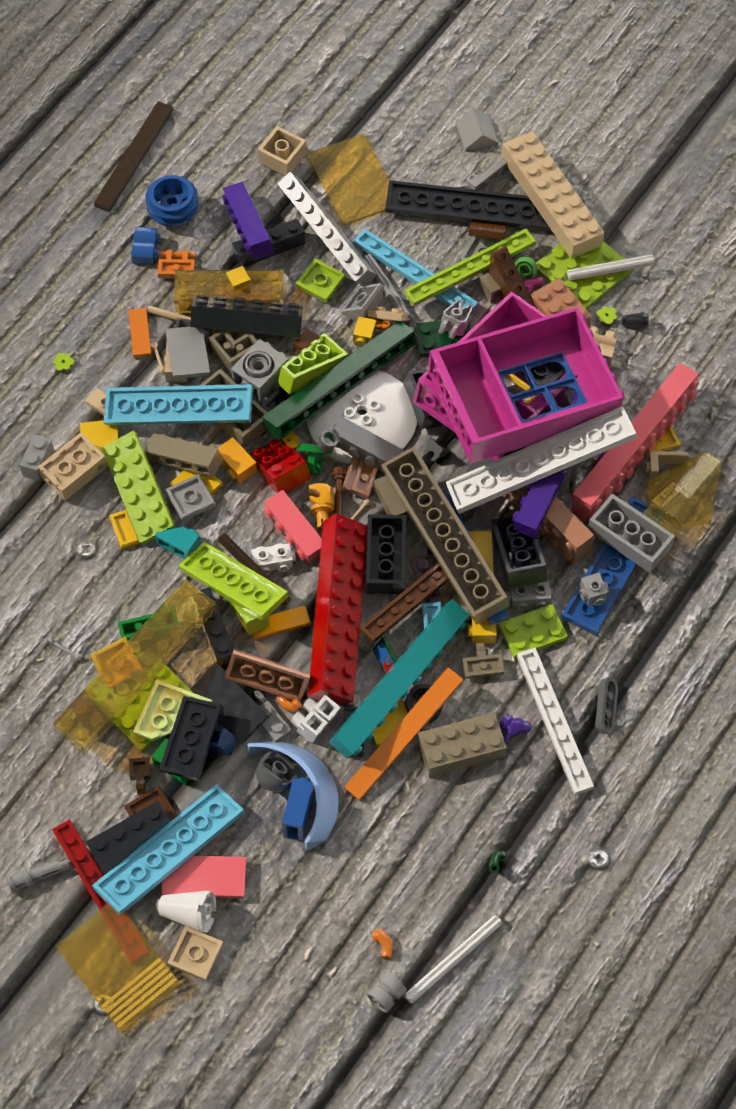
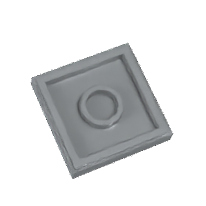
(190, 497)

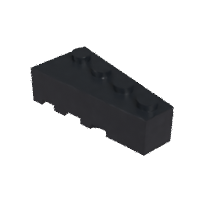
(126, 836)

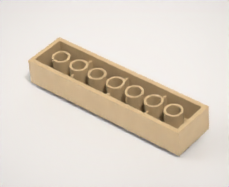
(552, 194)

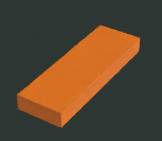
(139, 333)

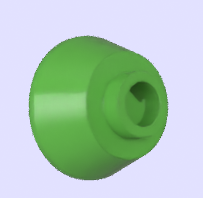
(527, 267)

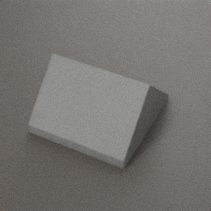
(476, 130)
(363, 299)

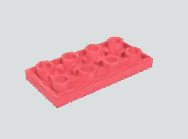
(216, 874)

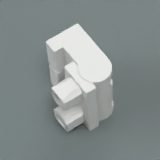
(318, 718)

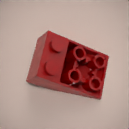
(281, 466)

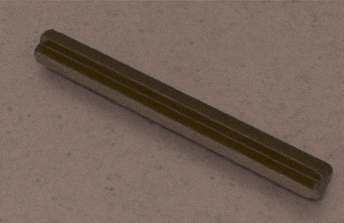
(244, 559)

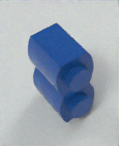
(145, 245)

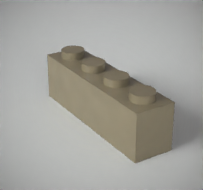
(183, 454)

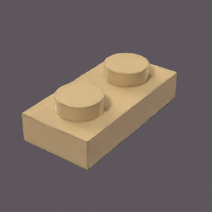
(382, 313)

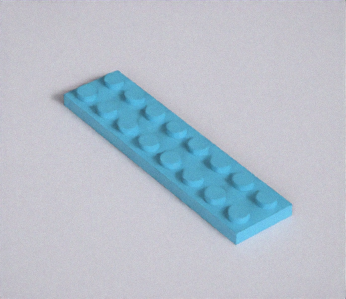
(178, 404)
(168, 849)

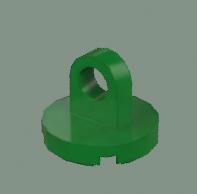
(315, 457)

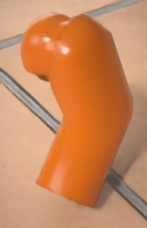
(382, 325)
(288, 705)
(386, 942)

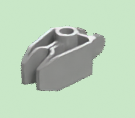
(456, 319)

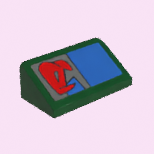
(385, 654)

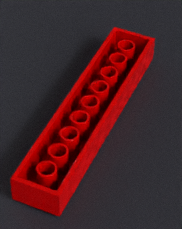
(338, 610)

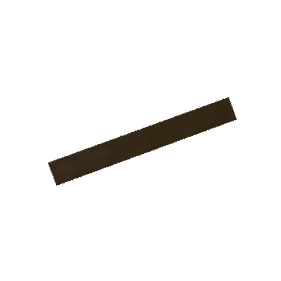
(133, 156)

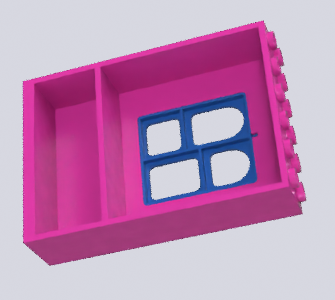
(485, 412)

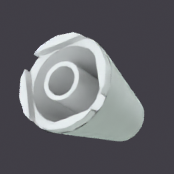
(189, 909)

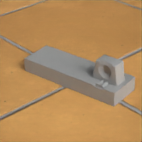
(489, 176)

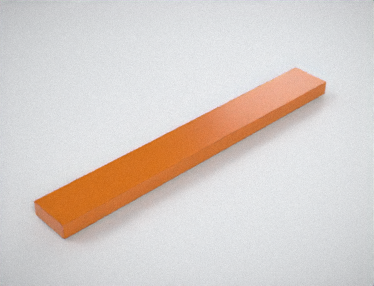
(403, 734)

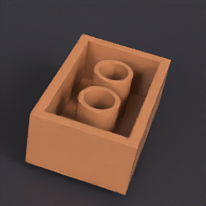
(557, 298)

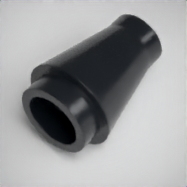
(636, 320)

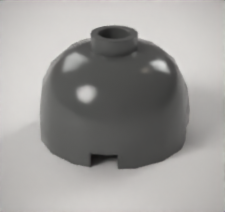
(275, 772)

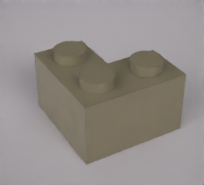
(228, 350)

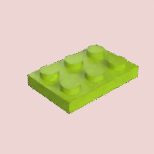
(533, 630)

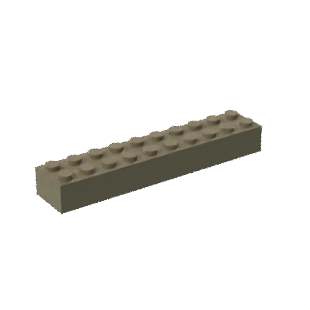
(445, 535)

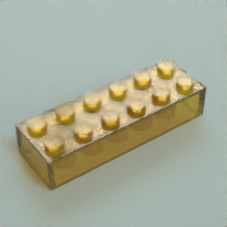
(264, 285)

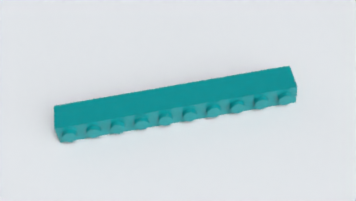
(399, 678)

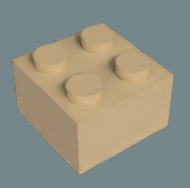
(282, 151)

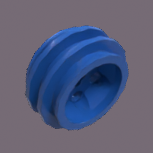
(172, 192)

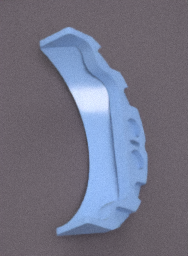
(323, 785)

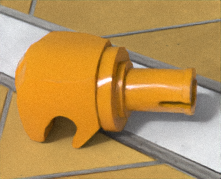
(323, 504)

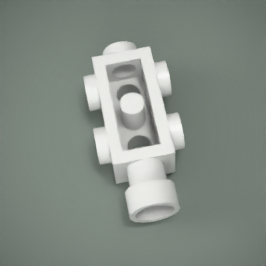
(274, 557)

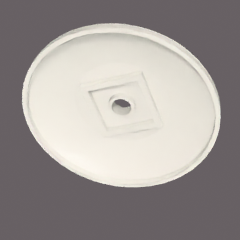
(387, 415)

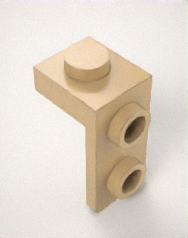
(661, 457)

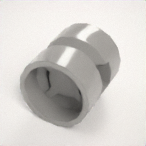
(388, 990)

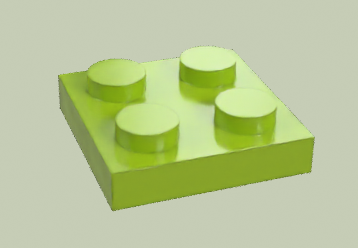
(320, 280)

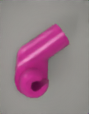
(534, 282)

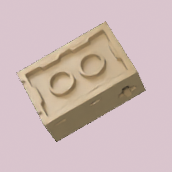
(73, 466)

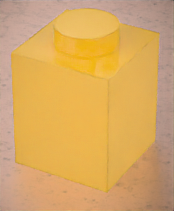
(364, 331)

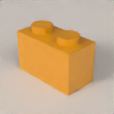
(237, 461)

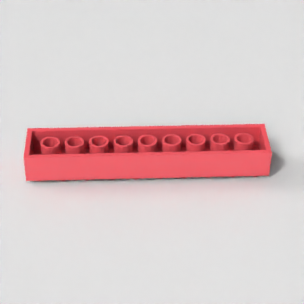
(649, 426)

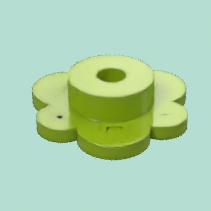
(606, 315)
(63, 361)

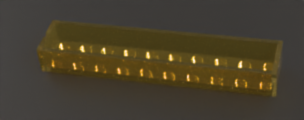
(134, 666)

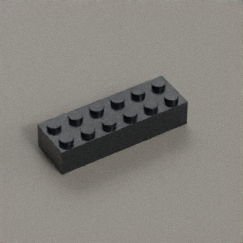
(246, 316)

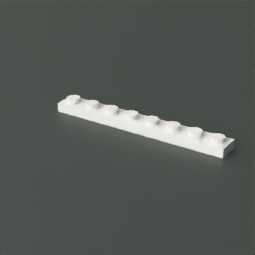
(555, 721)

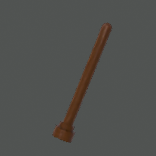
(339, 475)

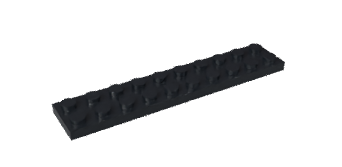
(463, 205)

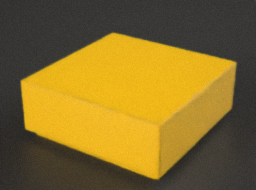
(238, 277)

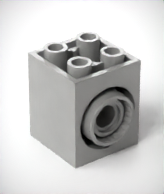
(260, 368)

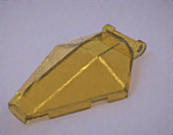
(685, 493)

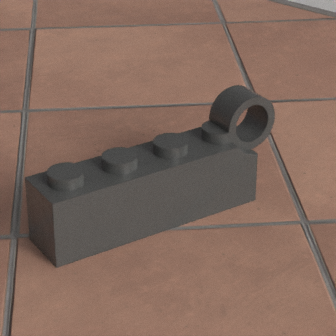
(359, 443)

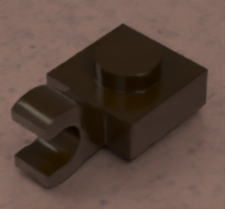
(139, 771)

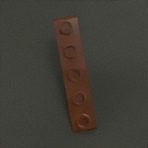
(507, 276)

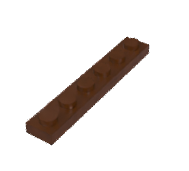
(404, 604)

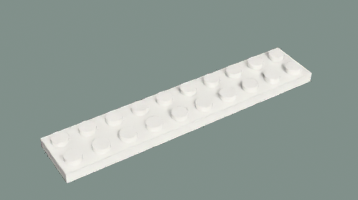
(541, 459)

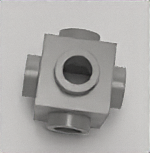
(593, 590)

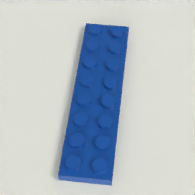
(615, 571)

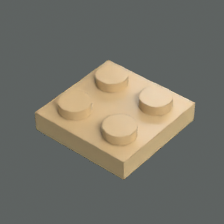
(195, 953)

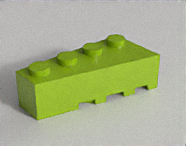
(310, 364)

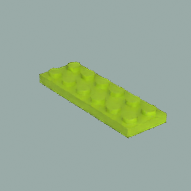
(138, 487)
(233, 581)

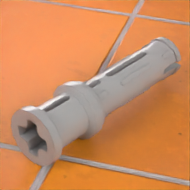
(28, 877)

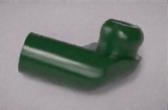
(495, 859)

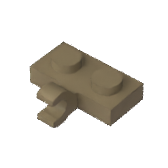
(483, 664)

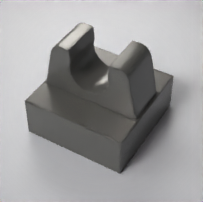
(436, 447)

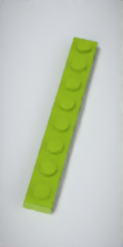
(466, 269)

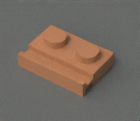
(359, 478)

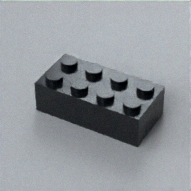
(386, 554)
(518, 554)

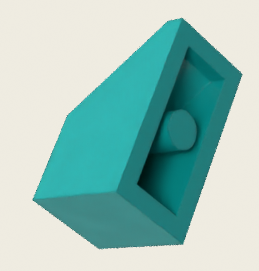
(178, 541)

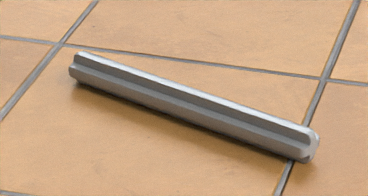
(388, 288)

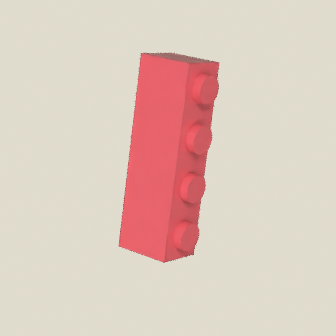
(294, 526)

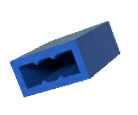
(298, 809)

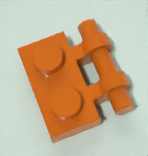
(181, 261)

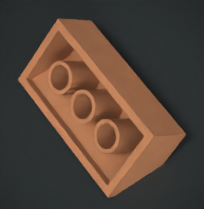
(267, 675)

